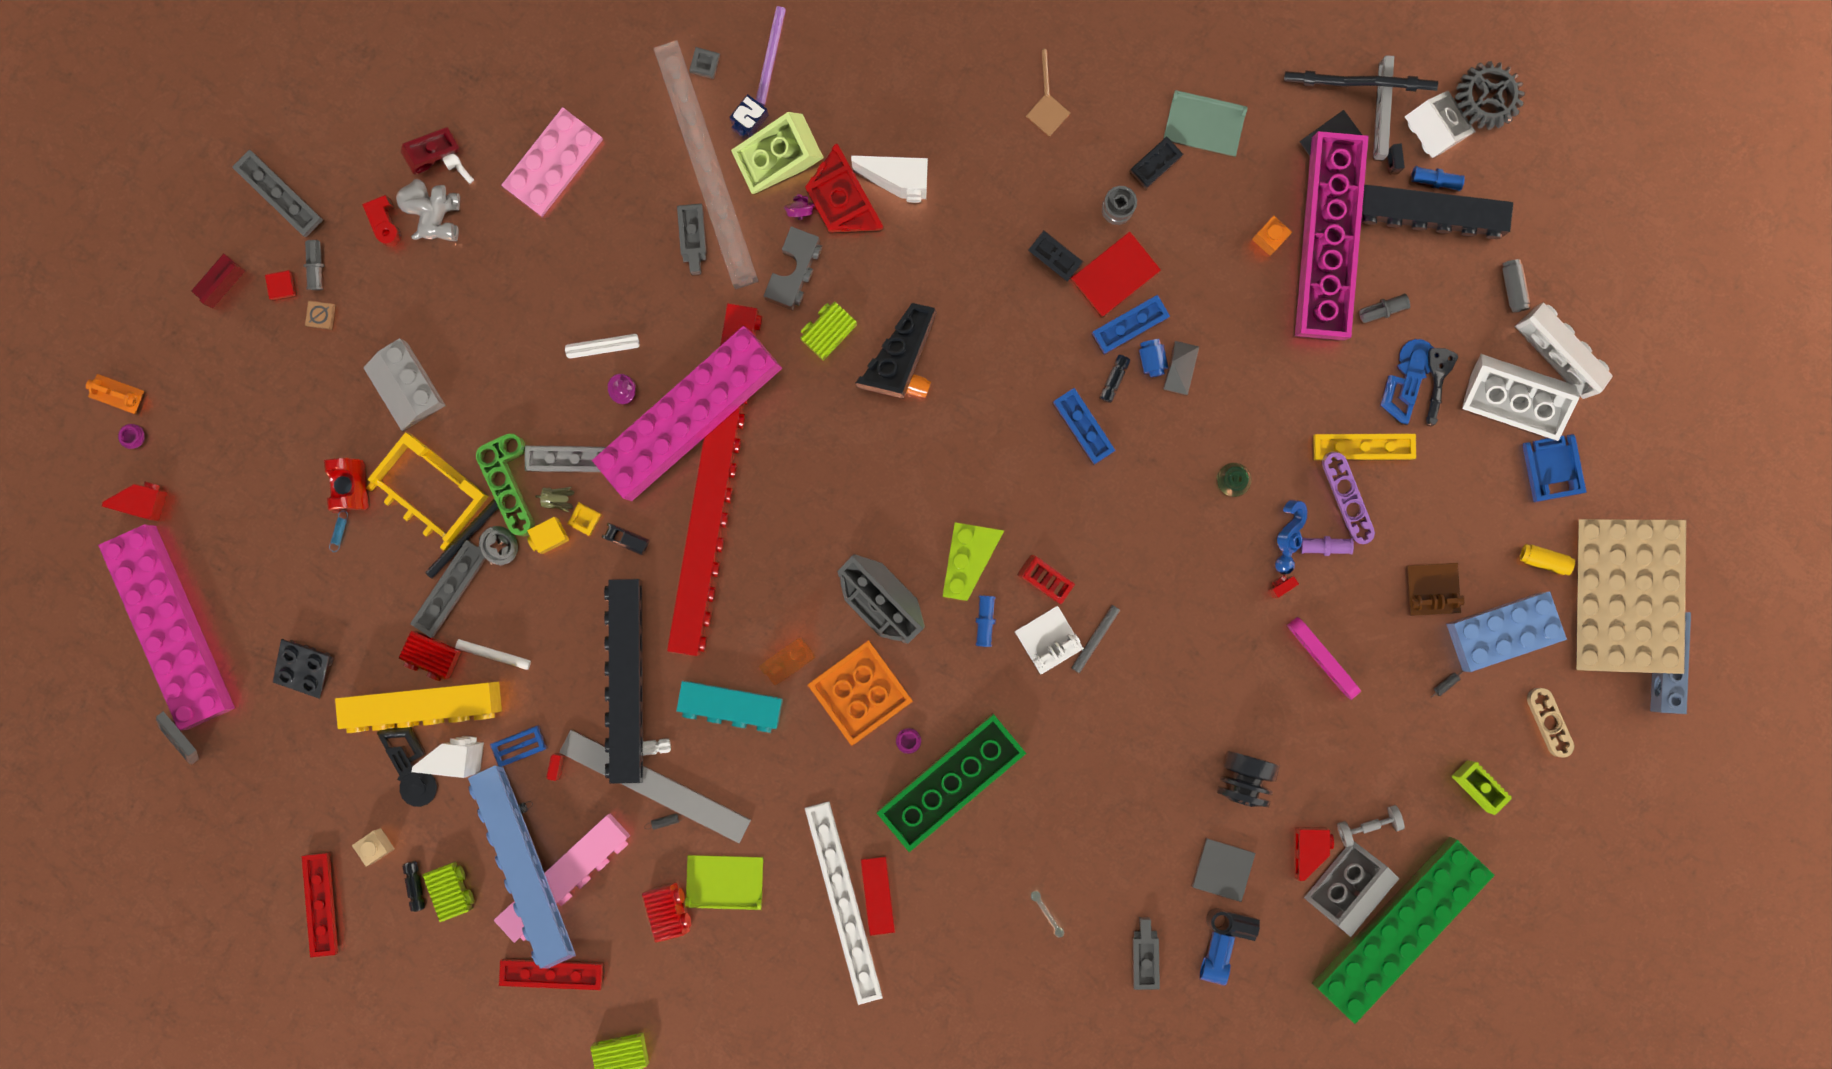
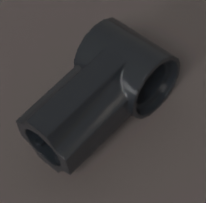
(1235, 924)

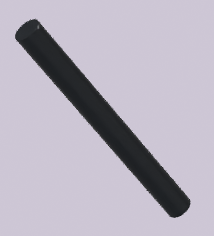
(474, 526)

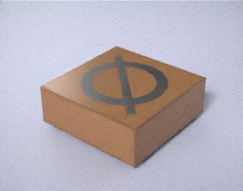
(320, 315)

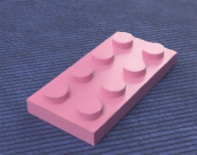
(552, 162)

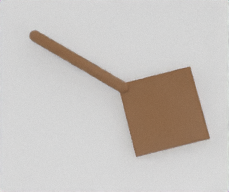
(1047, 113)

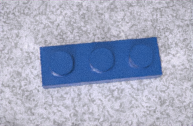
(1130, 324)
(1084, 426)

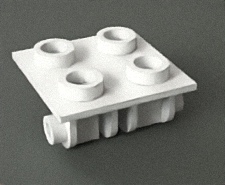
(1049, 640)

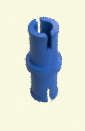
(1437, 178)
(985, 621)

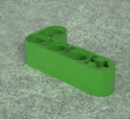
(510, 487)

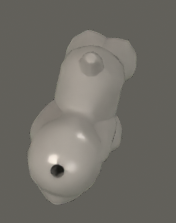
(415, 200)

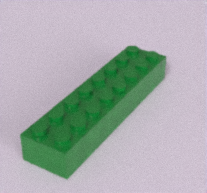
(1403, 929)

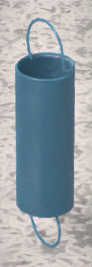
(338, 531)

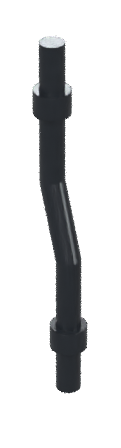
(1411, 83)

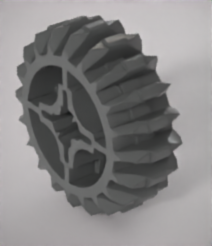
(1483, 87)

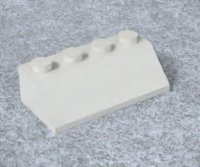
(1564, 350)
(1520, 397)

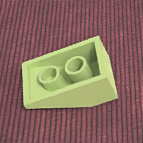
(777, 152)

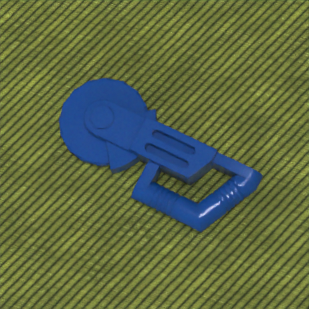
(1414, 367)

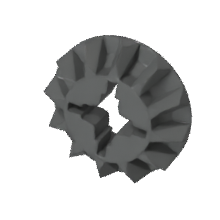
(503, 537)

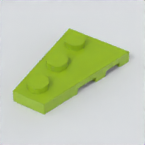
(967, 558)

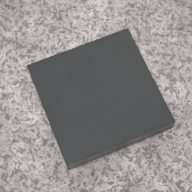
(177, 738)
(1223, 870)

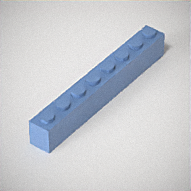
(521, 867)

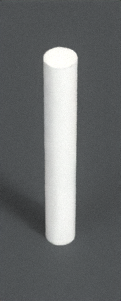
(493, 654)

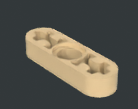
(1561, 726)

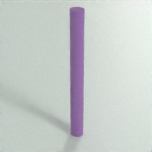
(770, 55)

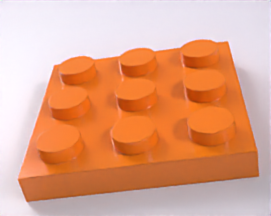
(860, 693)

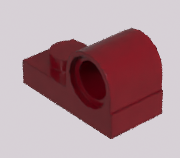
(427, 149)

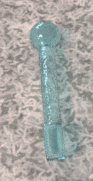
(1035, 896)

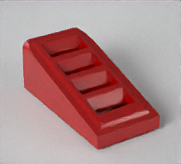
(1027, 568)

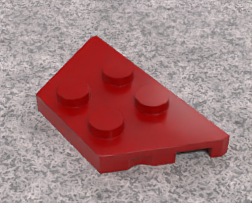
(840, 196)

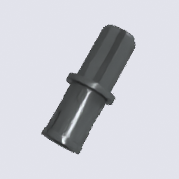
(313, 265)
(1384, 308)

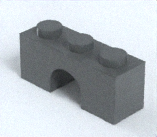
(787, 289)

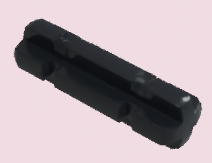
(1115, 378)
(413, 886)

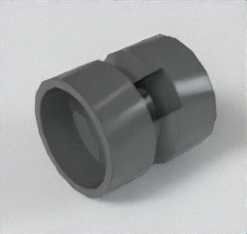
(1119, 205)

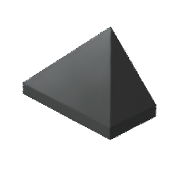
(1181, 368)

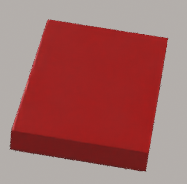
(1115, 274)

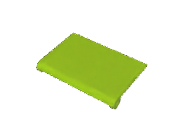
(724, 882)

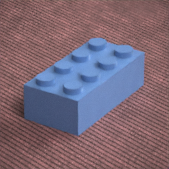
(1506, 631)

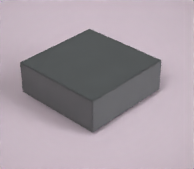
(704, 63)

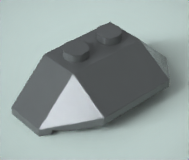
(880, 599)

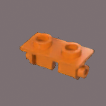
(114, 393)

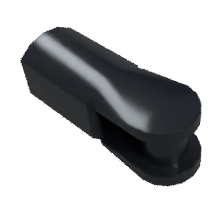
(629, 540)

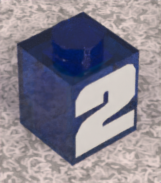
(748, 117)

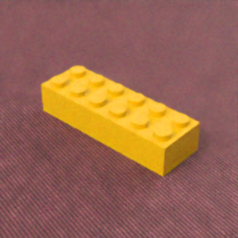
(423, 705)

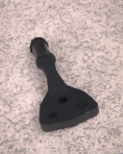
(1438, 375)

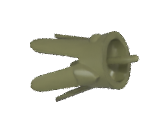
(556, 498)

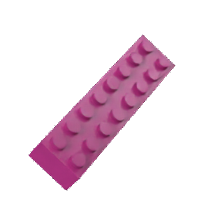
(1331, 236)
(686, 414)
(166, 626)

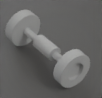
(1395, 819)

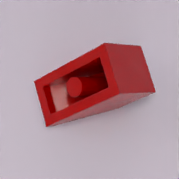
(139, 501)
(1311, 849)

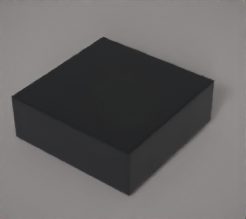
(1395, 159)

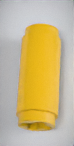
(1547, 559)

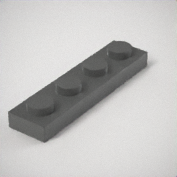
(277, 193)
(448, 589)

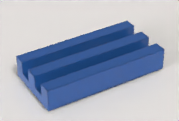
(538, 738)

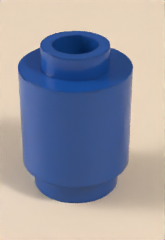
(1153, 357)

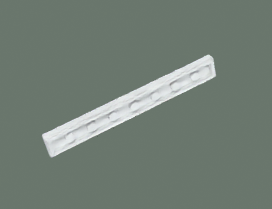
(843, 902)

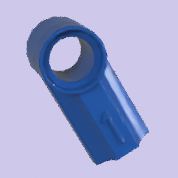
(1216, 965)

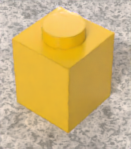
(547, 535)

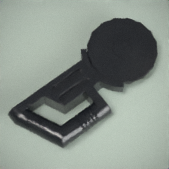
(415, 788)

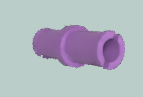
(1327, 546)

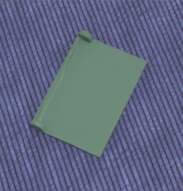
(1205, 123)

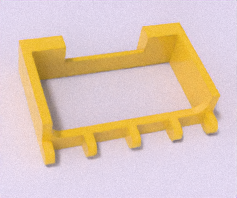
(463, 483)

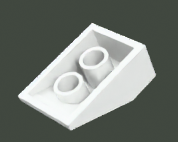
(895, 174)

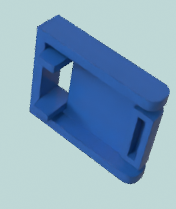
(1553, 463)

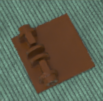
(1434, 589)

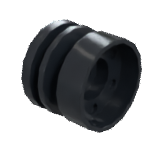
(1248, 779)

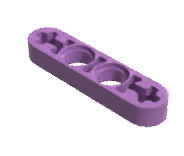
(1351, 496)

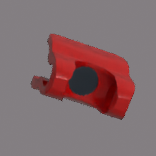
(347, 484)

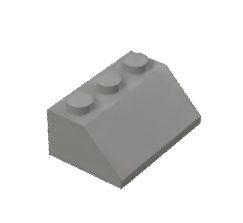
(403, 384)
(1351, 888)

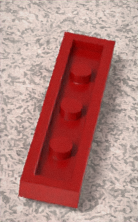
(319, 904)
(560, 976)

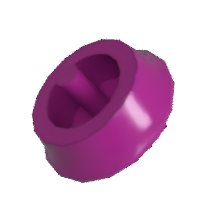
(800, 207)
(621, 388)

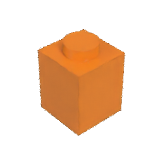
(1272, 235)

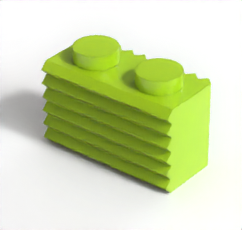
(828, 330)
(1481, 787)
(448, 891)
(620, 1053)

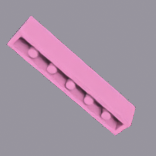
(573, 869)

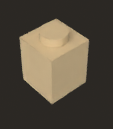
(373, 847)

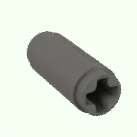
(1516, 285)

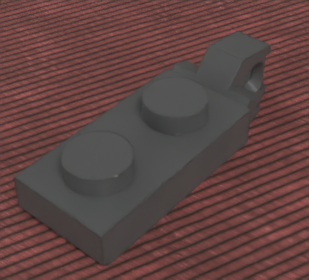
(692, 235)
(1145, 957)

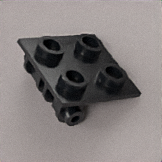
(301, 668)

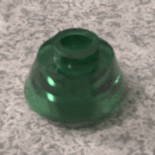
(1234, 487)

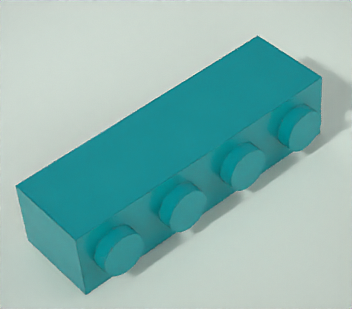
(730, 705)

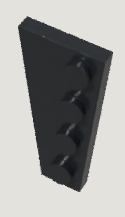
(896, 362)

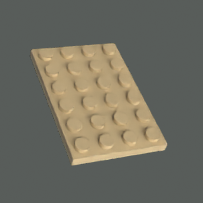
(1631, 595)

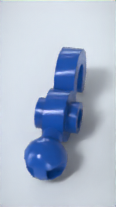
(1290, 537)

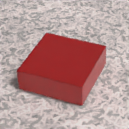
(280, 285)
(555, 766)

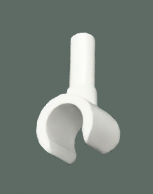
(452, 161)

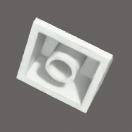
(1439, 124)

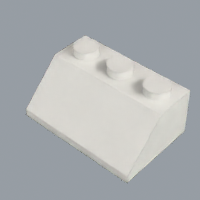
(455, 758)

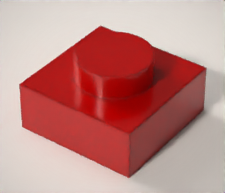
(1283, 585)

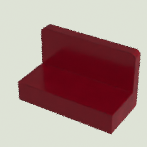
(217, 281)

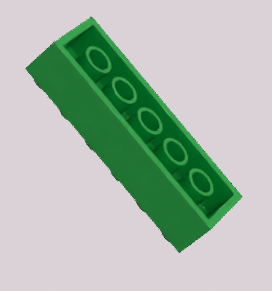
(950, 782)

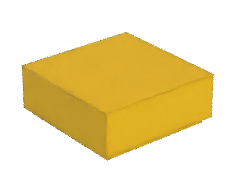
(584, 519)

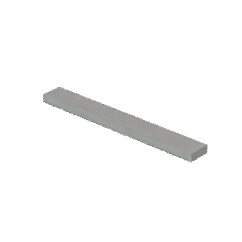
(662, 790)

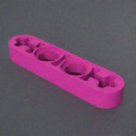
(1324, 658)

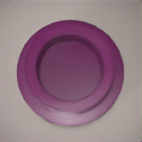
(131, 436)
(908, 740)

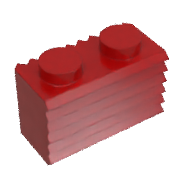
(429, 655)
(666, 912)

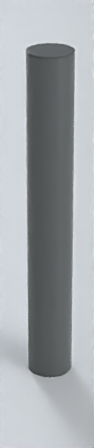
(1095, 639)

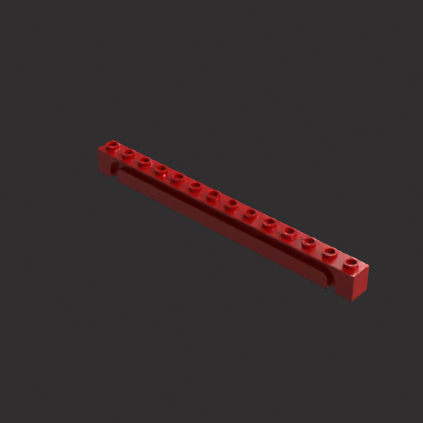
(709, 513)

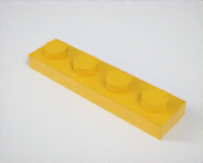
(1366, 446)

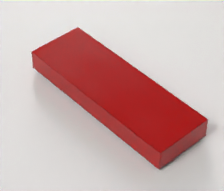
(877, 895)

